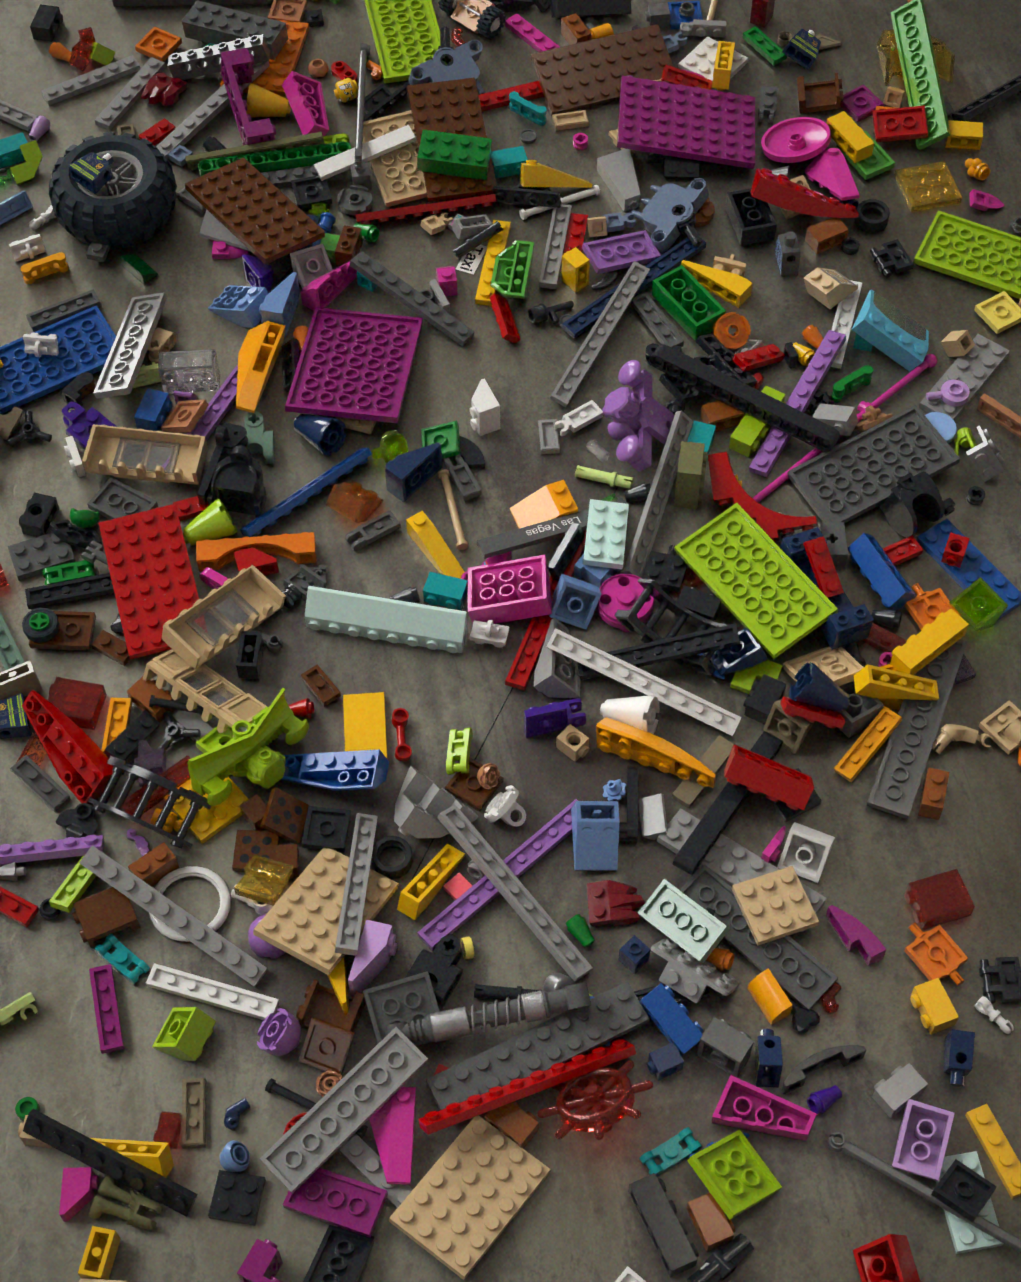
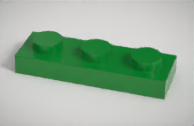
(764, 45)

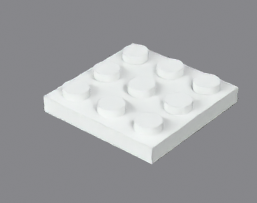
(702, 59)

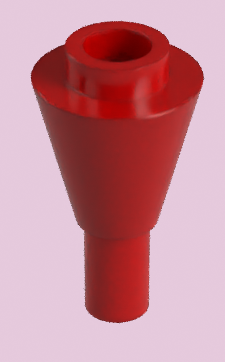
(302, 708)

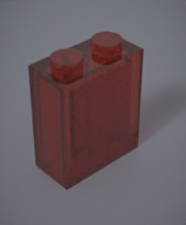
(78, 700)
(939, 899)

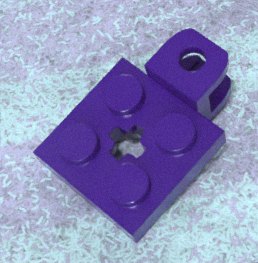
(81, 422)
(553, 717)

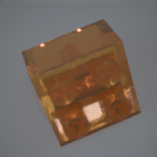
(353, 501)

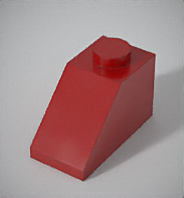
(263, 562)

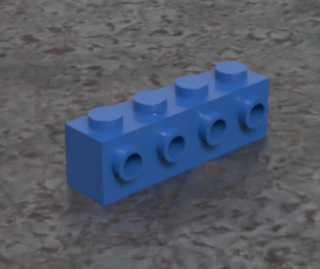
(880, 571)

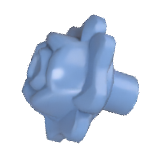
(614, 790)

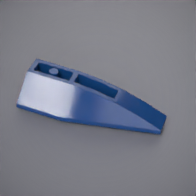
(338, 769)

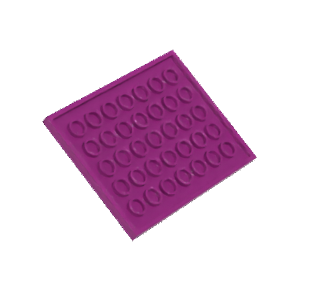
(686, 122)
(355, 365)

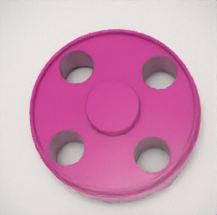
(622, 598)

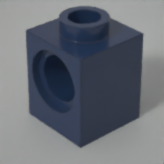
(634, 954)
(665, 1061)

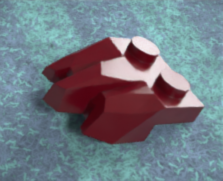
(163, 89)
(612, 903)

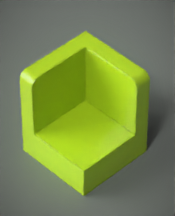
(101, 54)

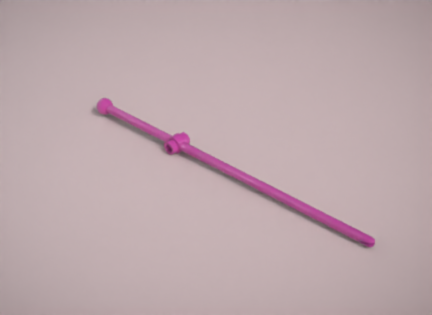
(929, 362)

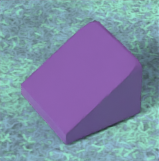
(184, 396)

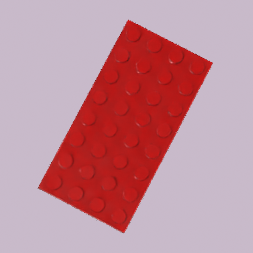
(148, 575)

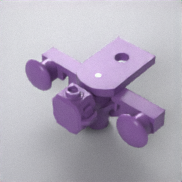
(636, 416)

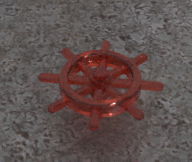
(596, 1101)

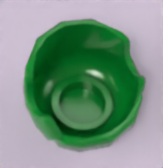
(84, 518)

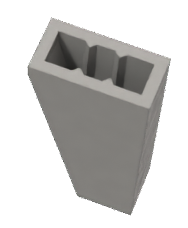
(620, 177)

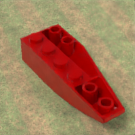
(797, 198)
(70, 749)

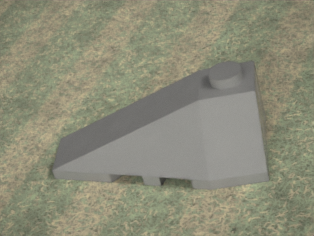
(554, 671)

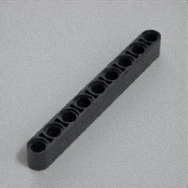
(721, 813)

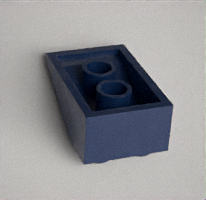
(412, 470)

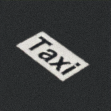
(471, 260)

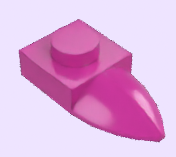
(983, 201)
(224, 251)
(772, 851)

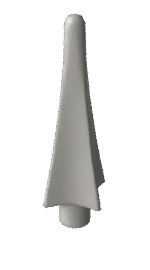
(11, 872)

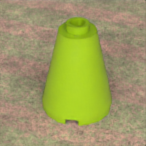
(210, 524)

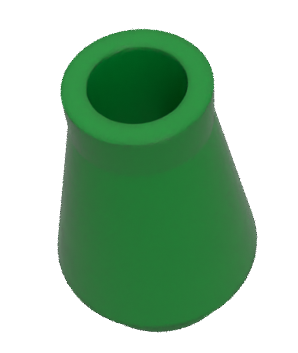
(369, 232)
(580, 930)

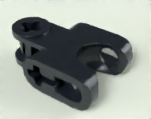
(441, 966)

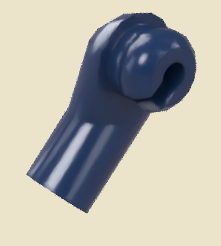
(233, 1112)

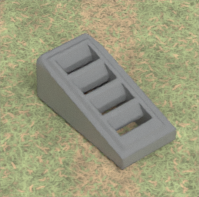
(465, 227)

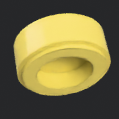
(467, 948)

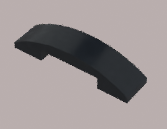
(846, 1054)

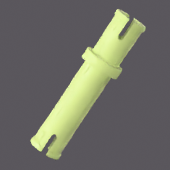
(604, 477)

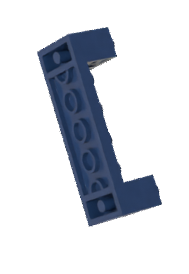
(850, 622)

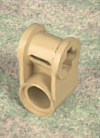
(161, 342)

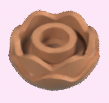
(318, 68)
(488, 776)
(325, 1079)

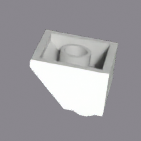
(484, 410)
(806, 851)

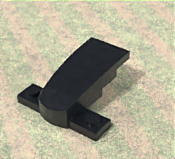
(719, 359)

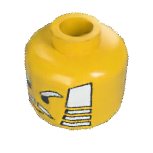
(346, 90)

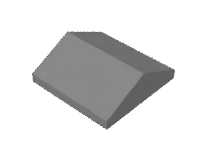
(310, 264)

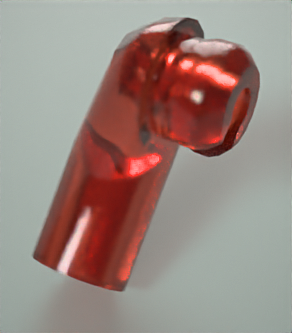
(456, 36)
(828, 999)

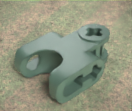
(258, 439)

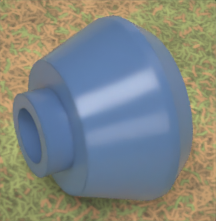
(234, 1157)

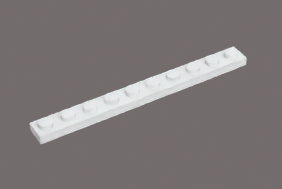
(644, 682)

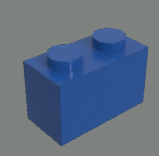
(153, 410)

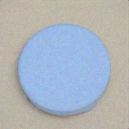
(943, 424)

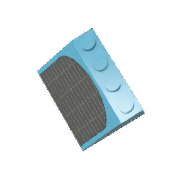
(892, 331)

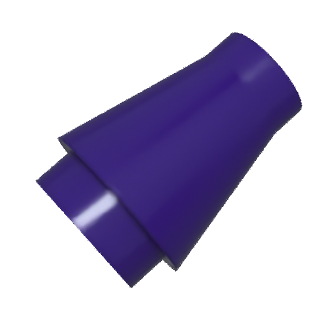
(823, 1099)

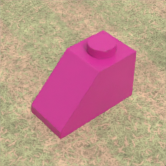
(447, 280)
(76, 1190)

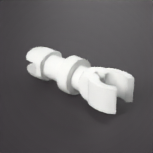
(44, 218)
(984, 1006)

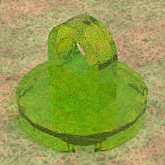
(391, 446)

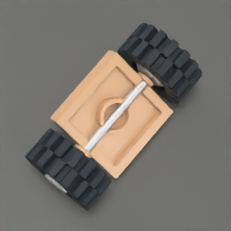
(475, 15)

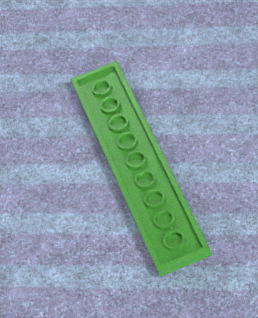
(920, 69)

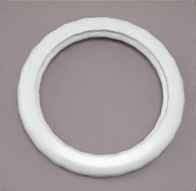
(214, 878)

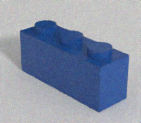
(671, 1018)

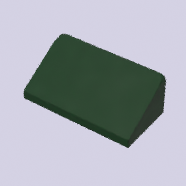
(138, 267)

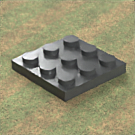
(400, 1002)

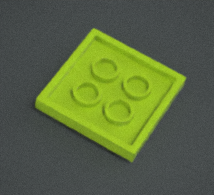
(734, 1174)

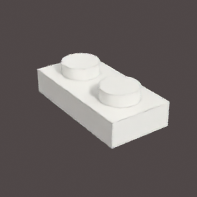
(75, 463)

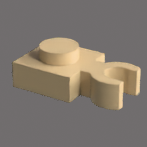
(435, 224)

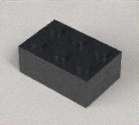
(750, 217)

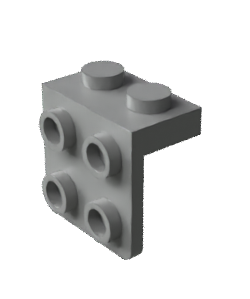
(986, 456)

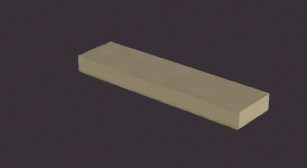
(713, 759)

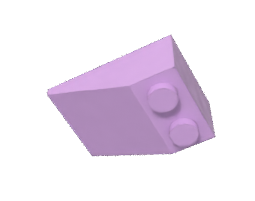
(373, 954)
(922, 1139)

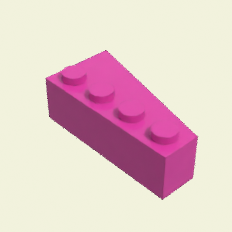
(306, 103)
(761, 1111)

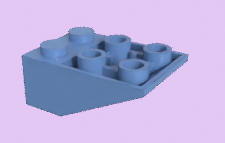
(240, 304)
(595, 835)

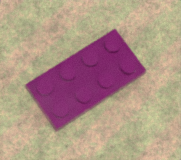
(338, 1201)

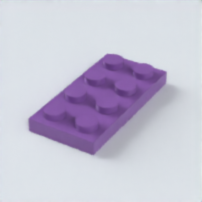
(620, 251)

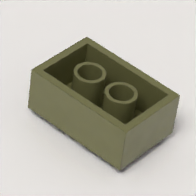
(690, 475)

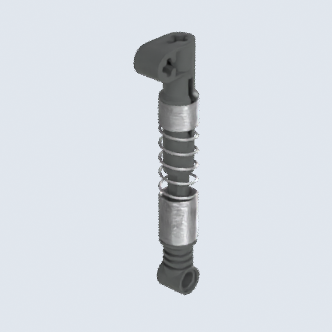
(527, 1007)

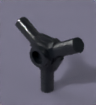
(29, 431)
(175, 732)

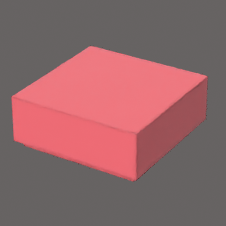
(457, 886)

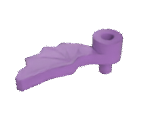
(140, 841)

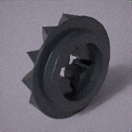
(826, 399)

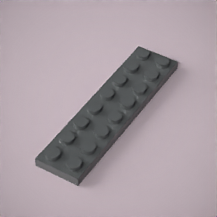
(790, 963)

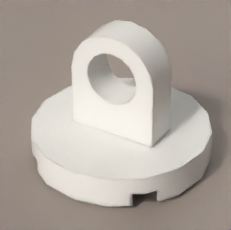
(503, 805)

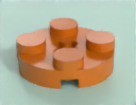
(741, 334)

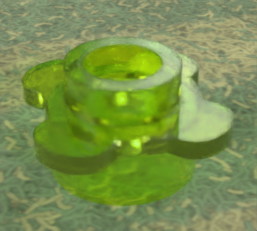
(318, 209)

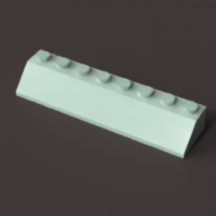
(386, 619)

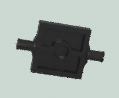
(666, 570)

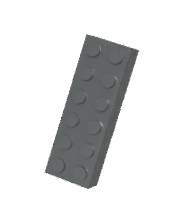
(220, 24)

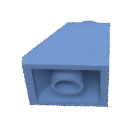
(574, 601)

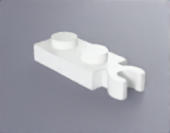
(579, 418)

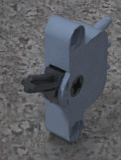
(450, 63)
(673, 213)

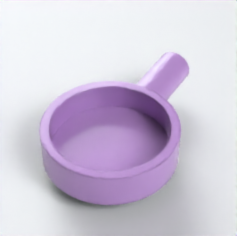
(952, 393)

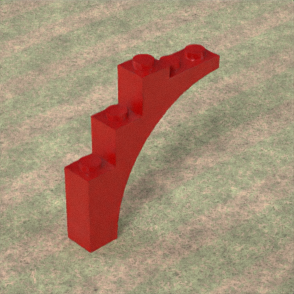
(727, 489)

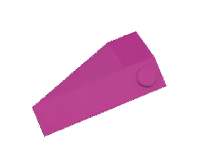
(833, 172)
(327, 287)
(394, 1135)

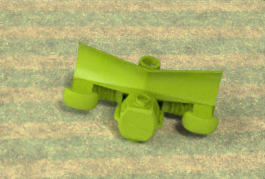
(245, 751)

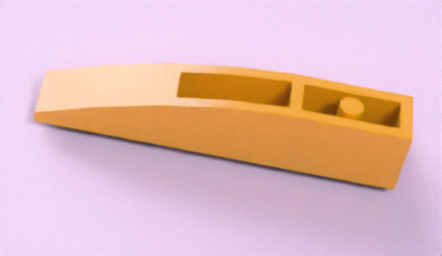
(256, 363)
(650, 751)

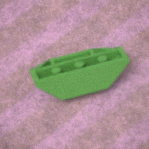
(513, 269)

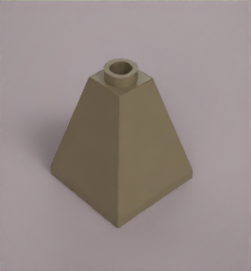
(787, 728)

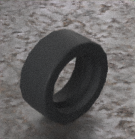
(869, 225)
(392, 842)

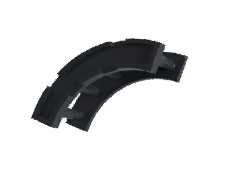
(631, 622)
(153, 782)

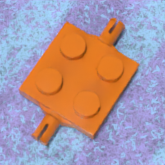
(927, 605)
(936, 954)

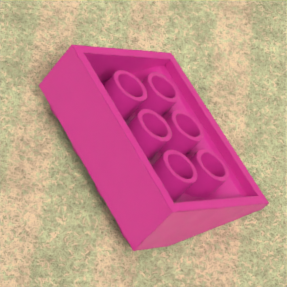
(509, 590)

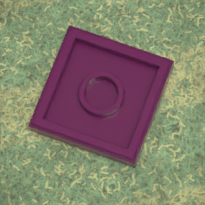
(860, 103)

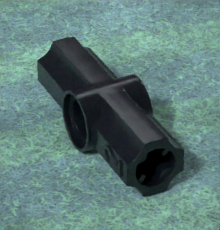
(723, 1261)

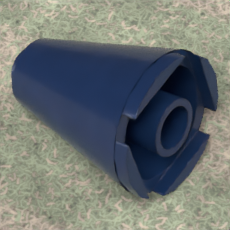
(322, 432)
(818, 690)

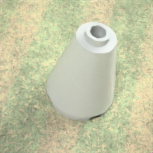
(634, 711)

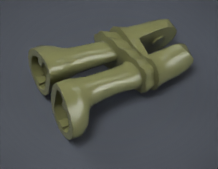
(137, 1205)

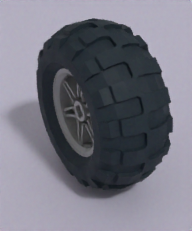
(128, 205)

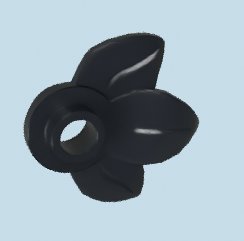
(76, 823)

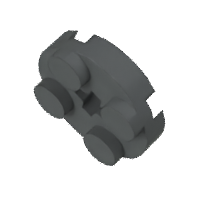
(349, 206)

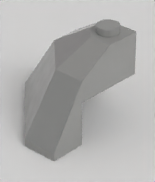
(421, 803)

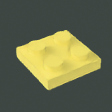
(999, 312)

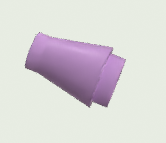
(39, 128)

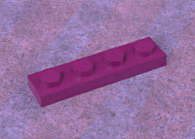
(106, 1009)

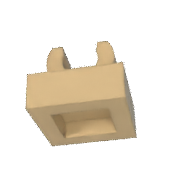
(894, 97)
(597, 226)

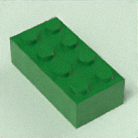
(454, 154)
(687, 302)

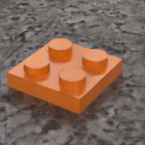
(158, 44)

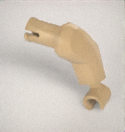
(958, 733)

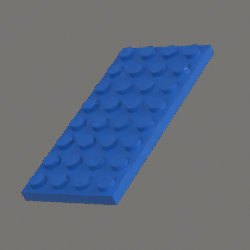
(82, 348)

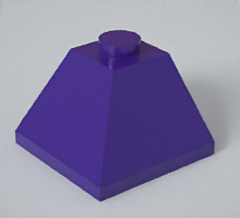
(257, 272)

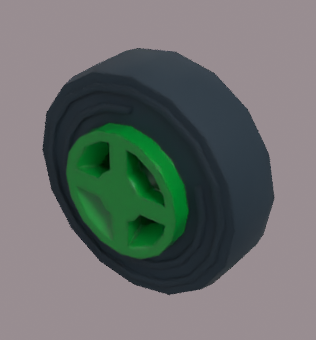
(33, 621)

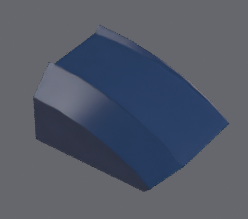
(739, 657)

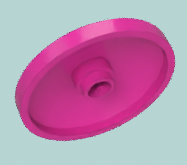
(796, 139)

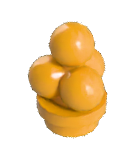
(977, 168)
(171, 822)

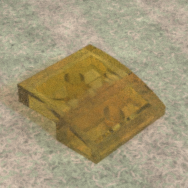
(264, 880)

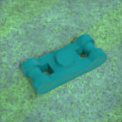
(527, 109)
(121, 959)
(670, 1152)

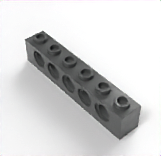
(208, 59)

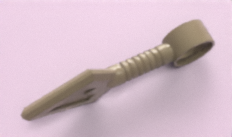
(826, 42)

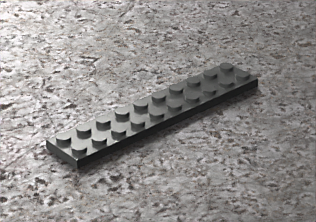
(914, 737)
(542, 1046)

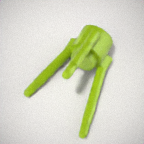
(965, 439)

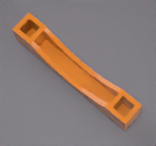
(295, 547)

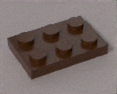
(73, 633)

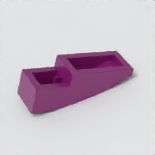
(855, 935)

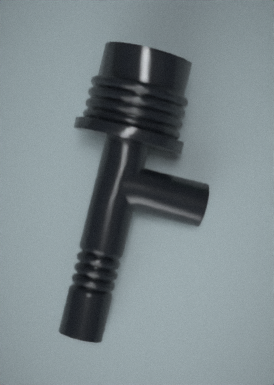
(540, 312)

